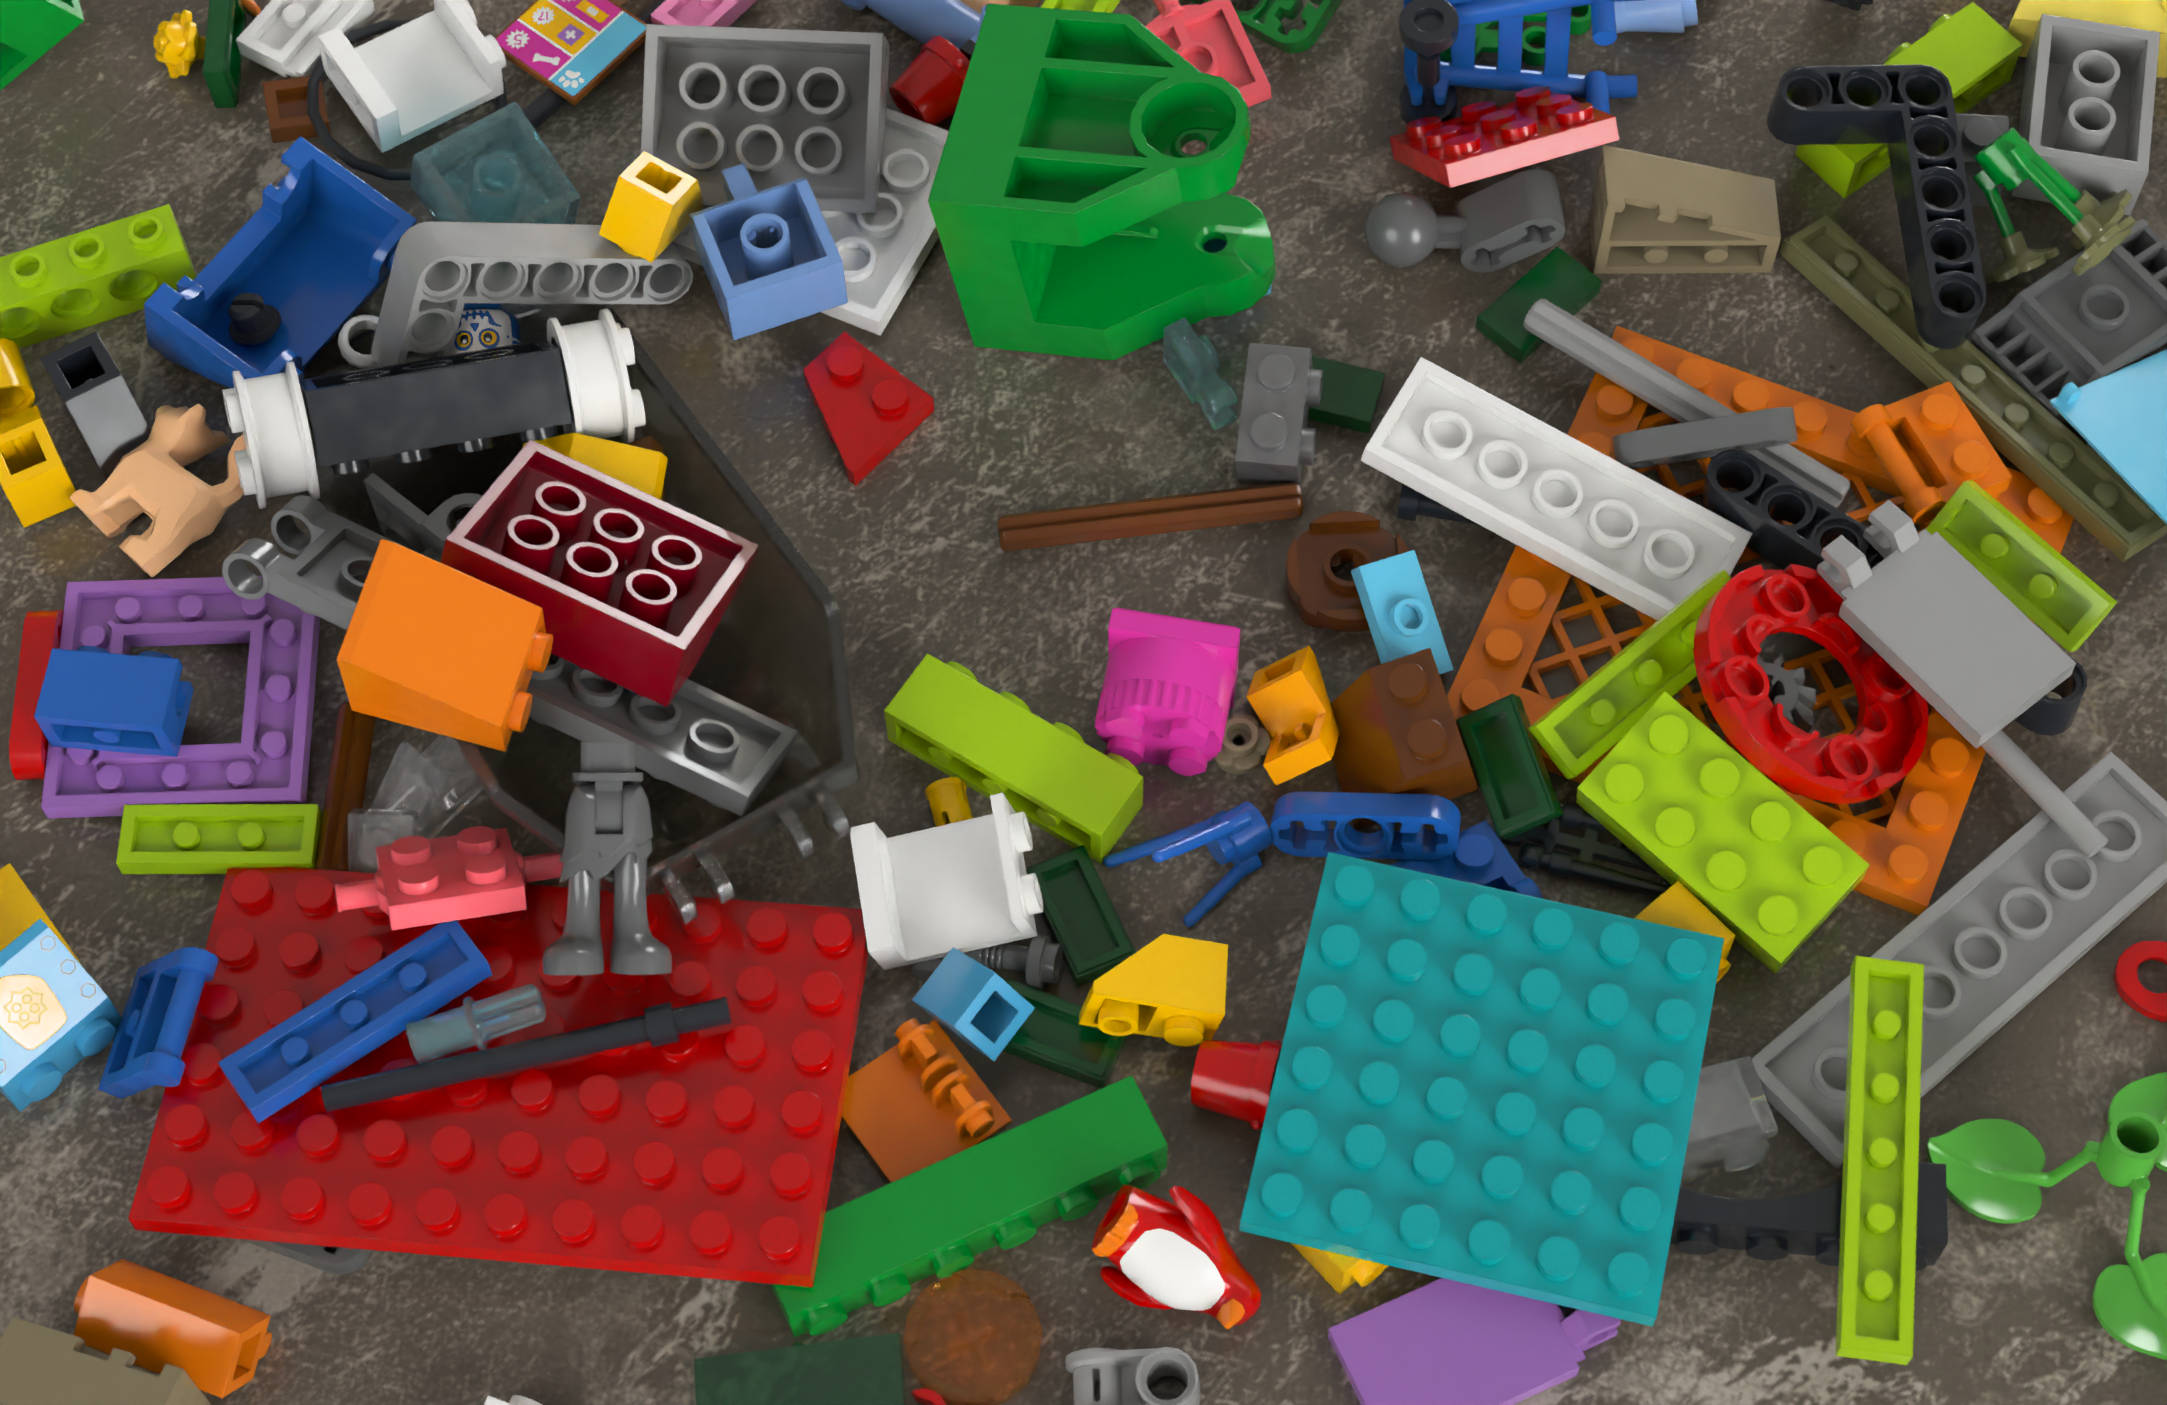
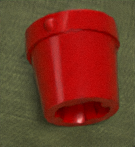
(931, 82)
(1235, 1078)

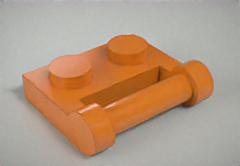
(1943, 440)

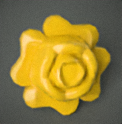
(179, 44)

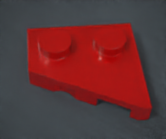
(863, 404)

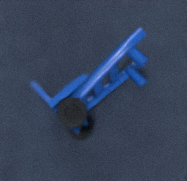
(1436, 25)

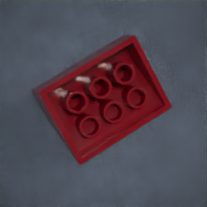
(616, 571)

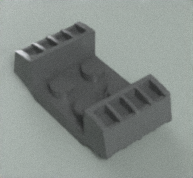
(2083, 324)

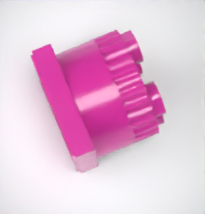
(1167, 689)

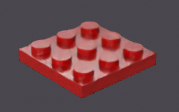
(1502, 137)

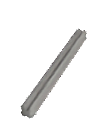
(1668, 392)

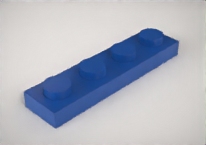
(355, 1019)

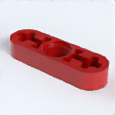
(27, 741)

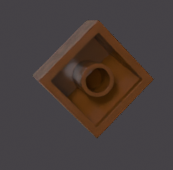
(1400, 734)

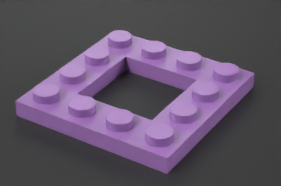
(278, 701)

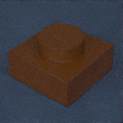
(288, 109)

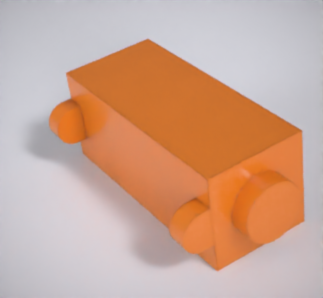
(172, 1325)

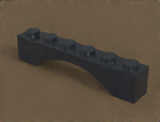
(1799, 1222)

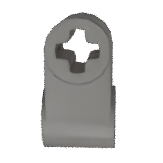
(1129, 1374)

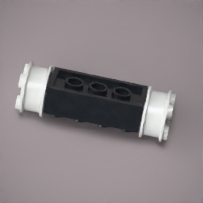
(433, 402)

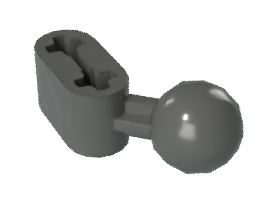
(1487, 228)

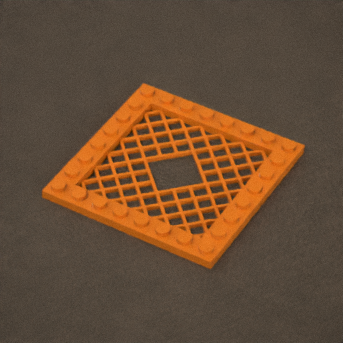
(1503, 653)

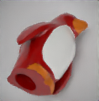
(1173, 1256)

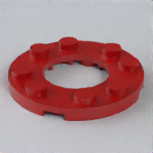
(1836, 770)

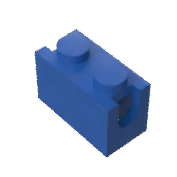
(114, 701)

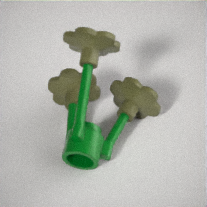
(2095, 224)

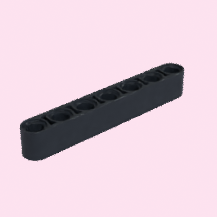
(1772, 496)

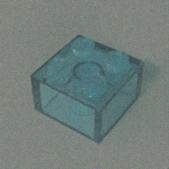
(494, 175)

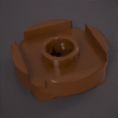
(1319, 552)

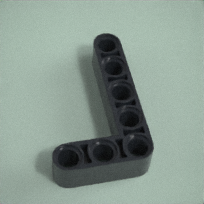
(1913, 115)

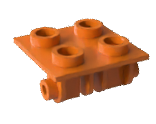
(919, 1103)

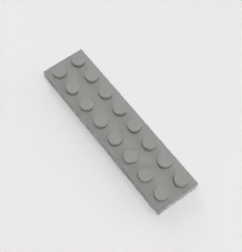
(1986, 946)

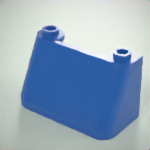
(307, 251)

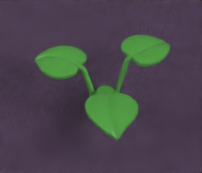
(1997, 1177)

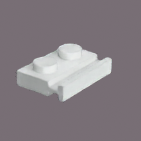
(288, 31)

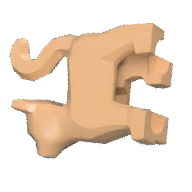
(156, 483)

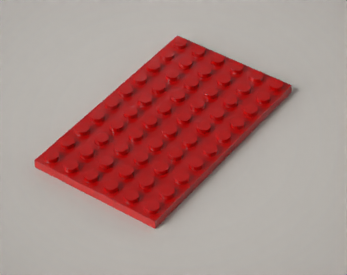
(610, 1160)

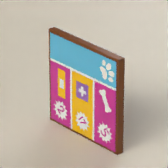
(571, 43)

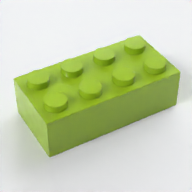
(1721, 831)

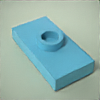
(1400, 609)

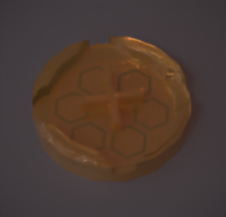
(973, 1338)

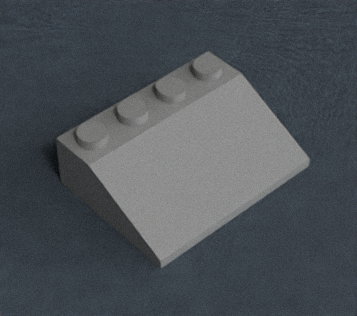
(772, 101)

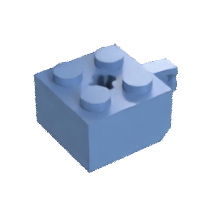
(768, 254)

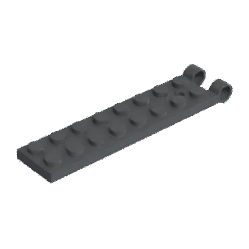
(693, 743)

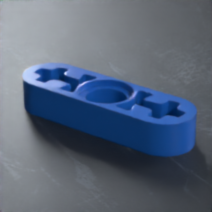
(1409, 843)

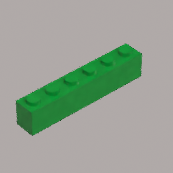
(975, 1202)

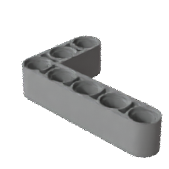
(508, 263)

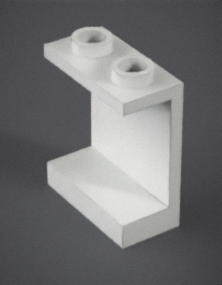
(415, 72)
(946, 886)

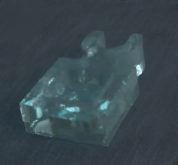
(1194, 367)

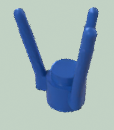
(1229, 836)

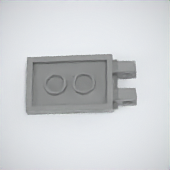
(1943, 625)

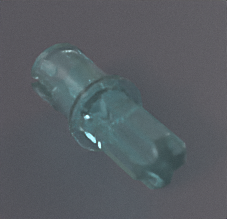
(475, 1022)

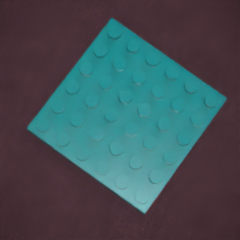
(1486, 1088)

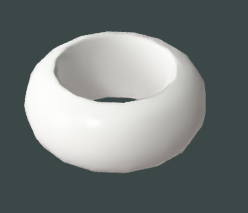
(350, 328)

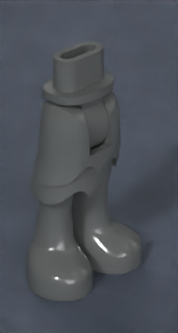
(604, 831)

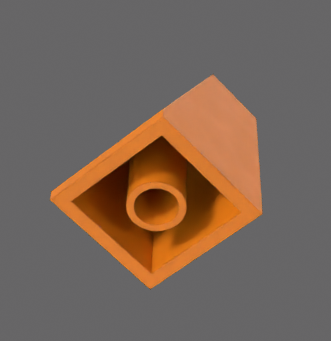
(442, 650)

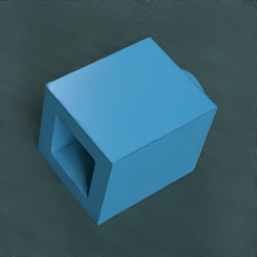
(973, 1003)

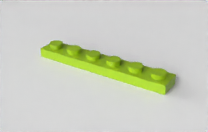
(1880, 1162)

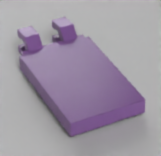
(1463, 1346)

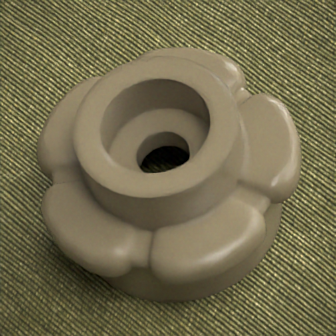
(1248, 756)

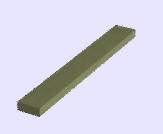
(2001, 407)

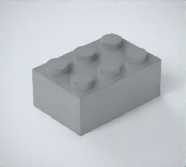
(2090, 105)

